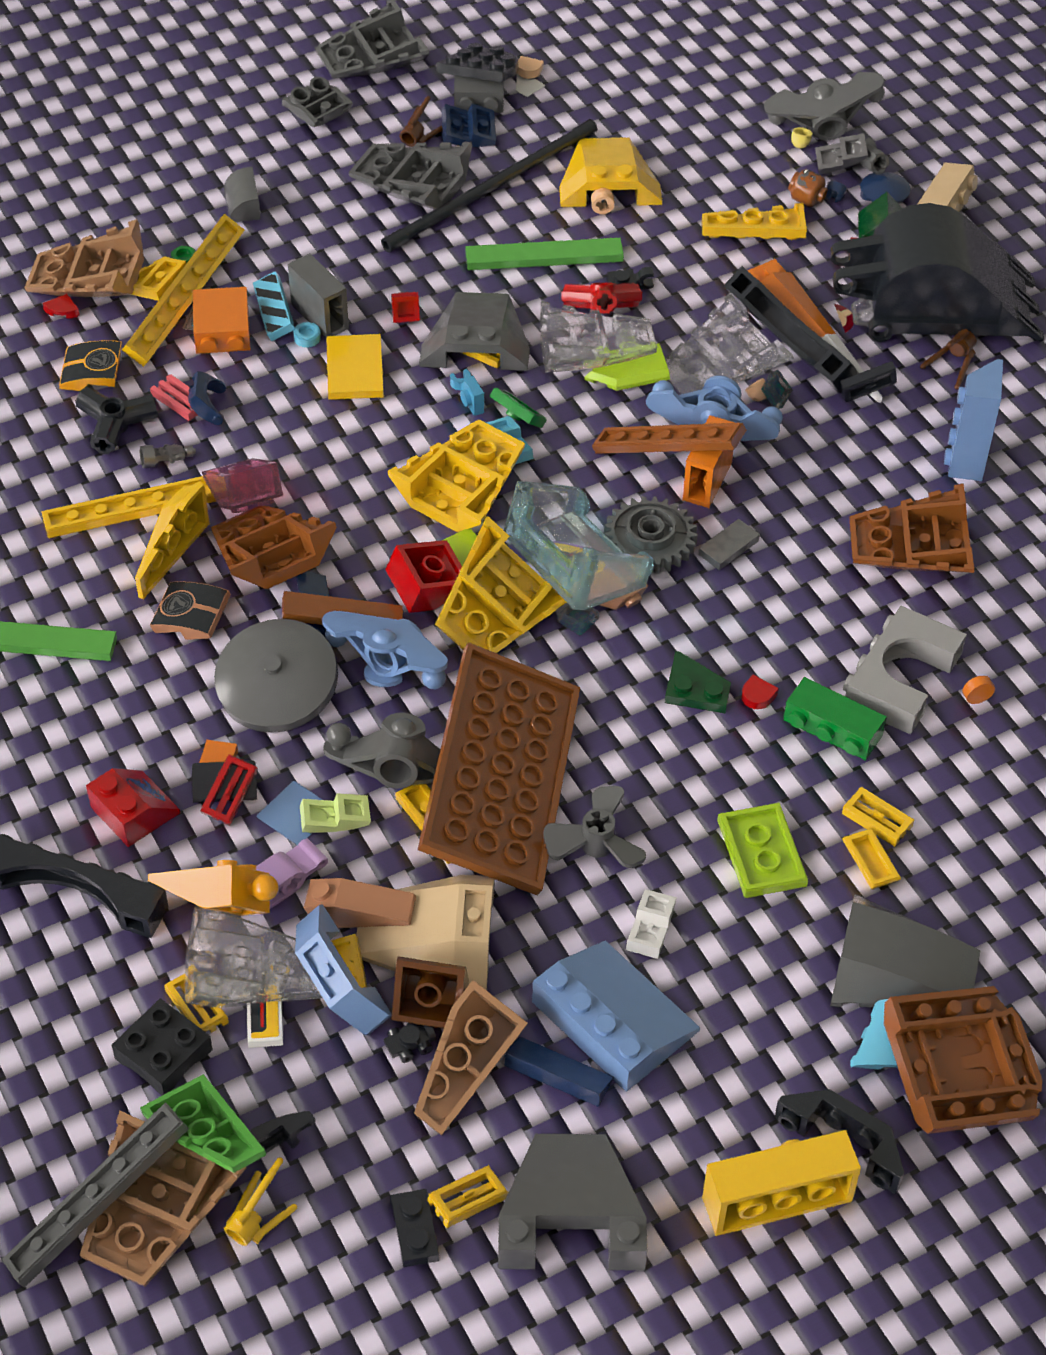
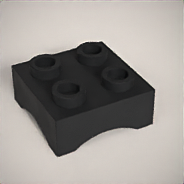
(162, 1046)

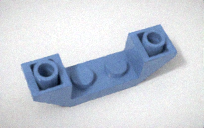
(332, 977)

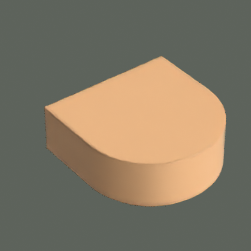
(529, 67)

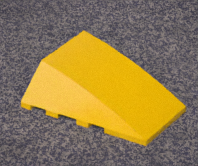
(460, 477)
(495, 595)

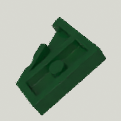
(696, 686)

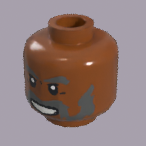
(808, 188)

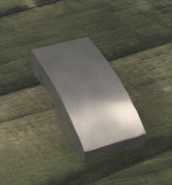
(841, 155)

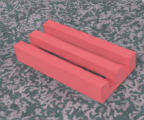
(179, 391)

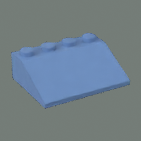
(612, 1012)

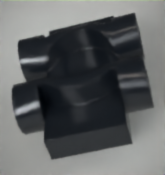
(410, 1037)

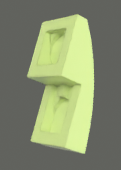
(342, 814)

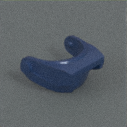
(199, 398)

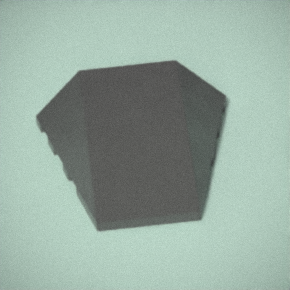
(372, 45)
(415, 173)
(898, 957)

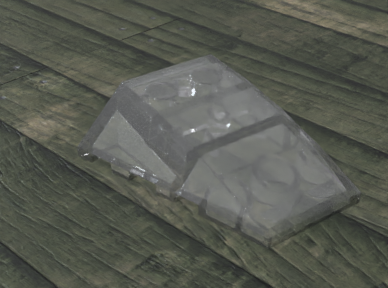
(591, 340)
(724, 347)

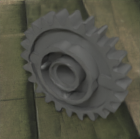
(654, 529)

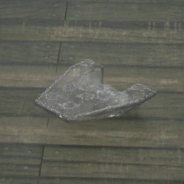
(241, 963)

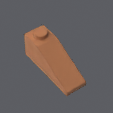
(360, 903)

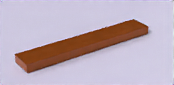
(669, 438)

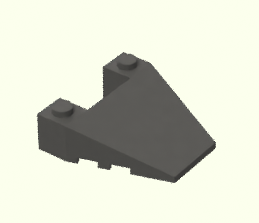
(572, 1185)

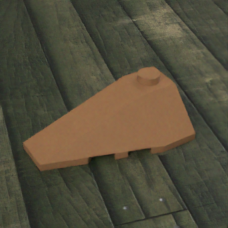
(469, 1048)

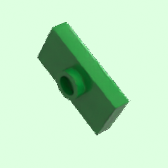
(518, 409)

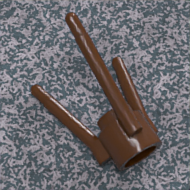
(414, 130)
(959, 346)

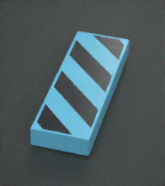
(273, 306)

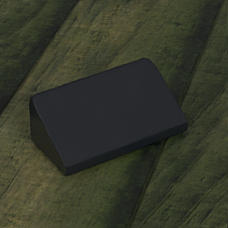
(205, 775)

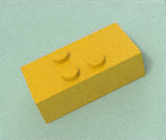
(780, 1182)

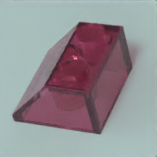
(244, 484)

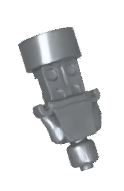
(150, 456)

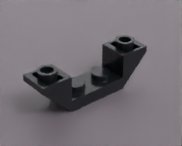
(801, 1110)

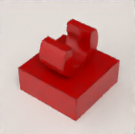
(405, 307)

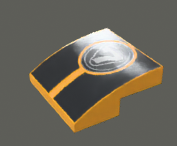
(90, 364)

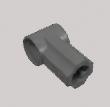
(876, 160)

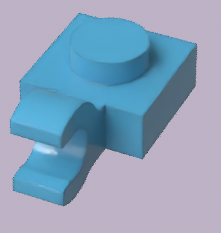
(470, 392)

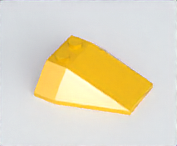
(608, 165)

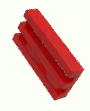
(218, 813)

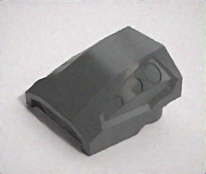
(317, 102)

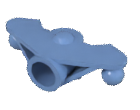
(718, 399)
(387, 647)

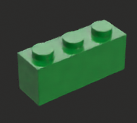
(834, 718)

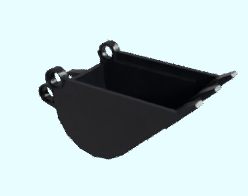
(936, 276)

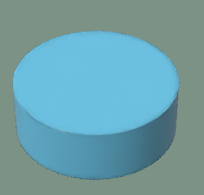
(307, 334)

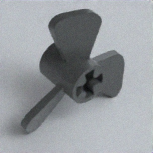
(596, 832)

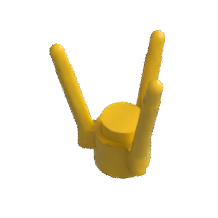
(244, 1222)

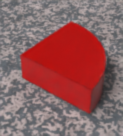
(61, 306)

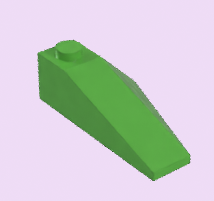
(212, 1125)

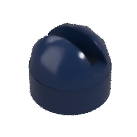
(835, 190)

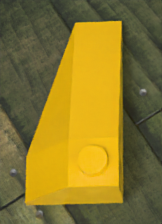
(175, 531)

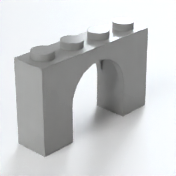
(903, 636)

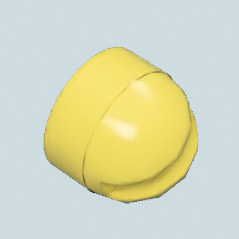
(801, 137)

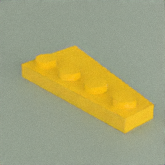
(754, 223)

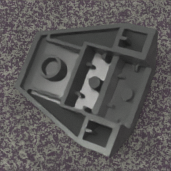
(477, 326)

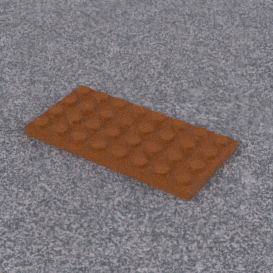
(500, 769)

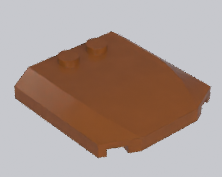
(962, 1059)

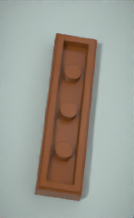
(312, 608)

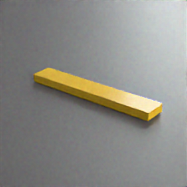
(114, 508)

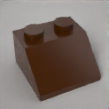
(426, 991)

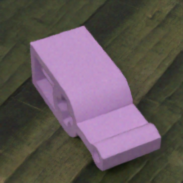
(292, 868)

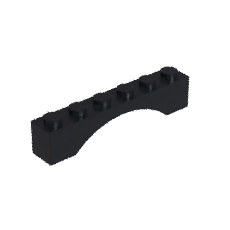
(789, 329)
(132, 902)

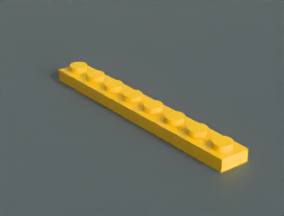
(180, 292)

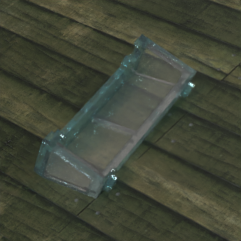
(568, 549)

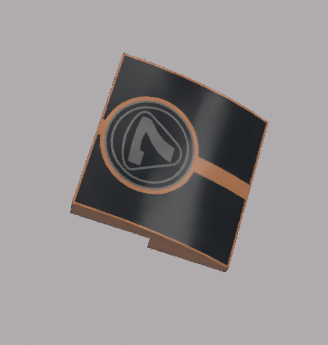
(190, 609)

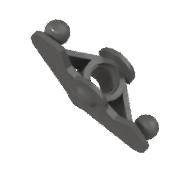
(826, 104)
(394, 755)

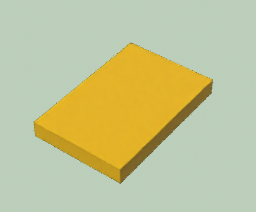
(354, 366)

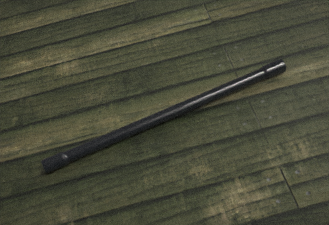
(404, 234)

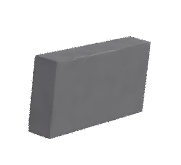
(729, 544)

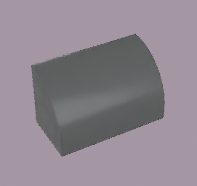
(242, 195)

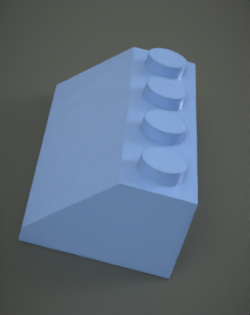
(974, 422)

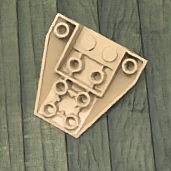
(446, 927)

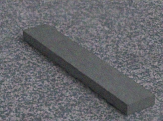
(94, 1195)

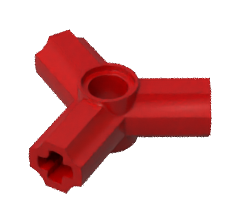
(602, 296)

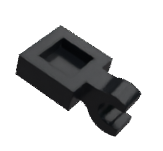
(628, 276)

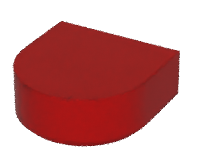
(758, 693)

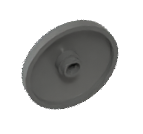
(276, 675)

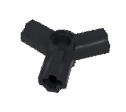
(113, 416)

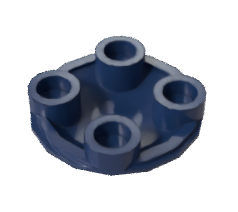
(876, 185)

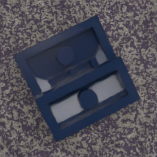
(472, 126)

